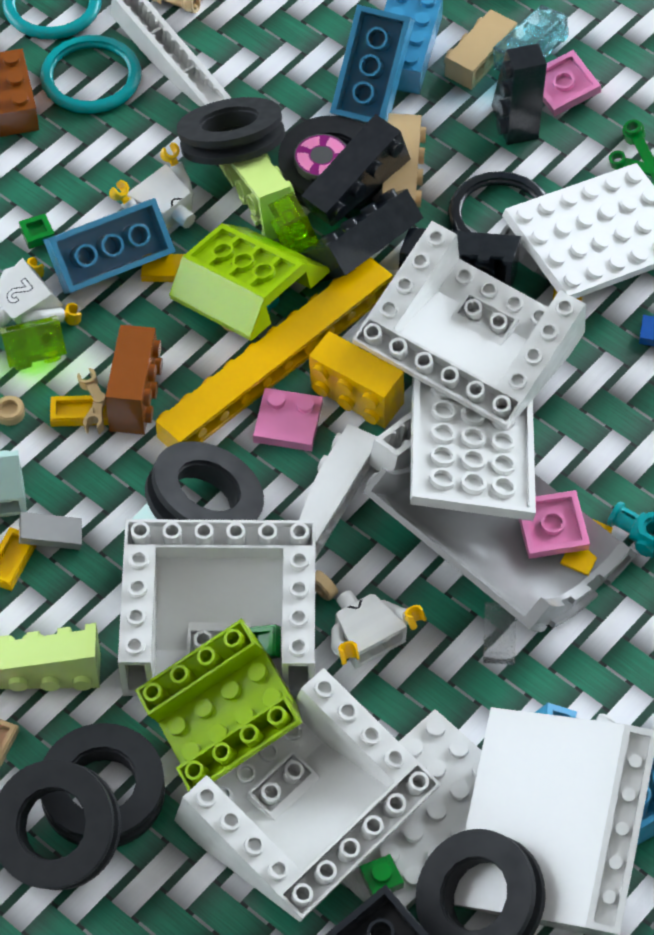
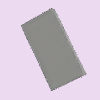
(50, 530)

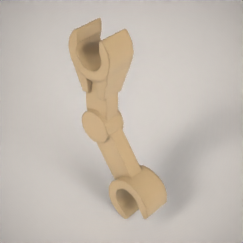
(95, 414)

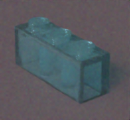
(542, 27)

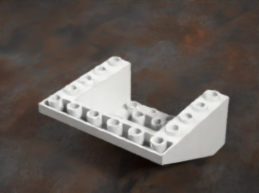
(469, 330)
(204, 575)
(309, 801)
(573, 801)

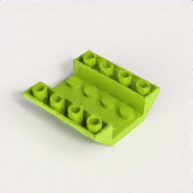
(237, 275)
(220, 704)

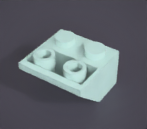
(11, 484)

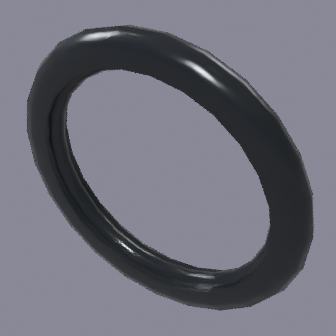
(483, 180)

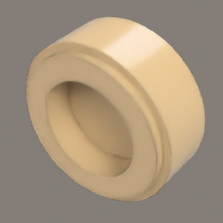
(11, 410)
(324, 586)

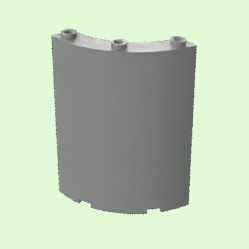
(495, 556)

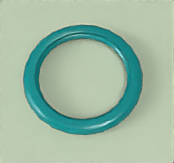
(55, 32)
(94, 106)

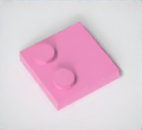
(568, 83)
(288, 419)
(556, 526)

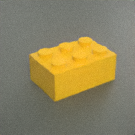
(356, 379)

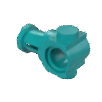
(636, 525)

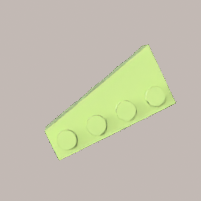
(258, 186)
(51, 660)

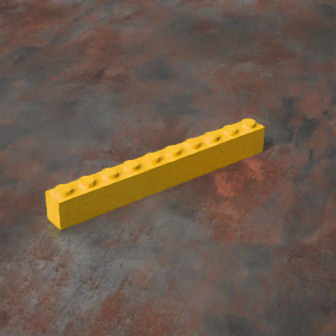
(273, 356)

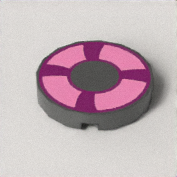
(315, 154)

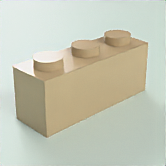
(474, 53)

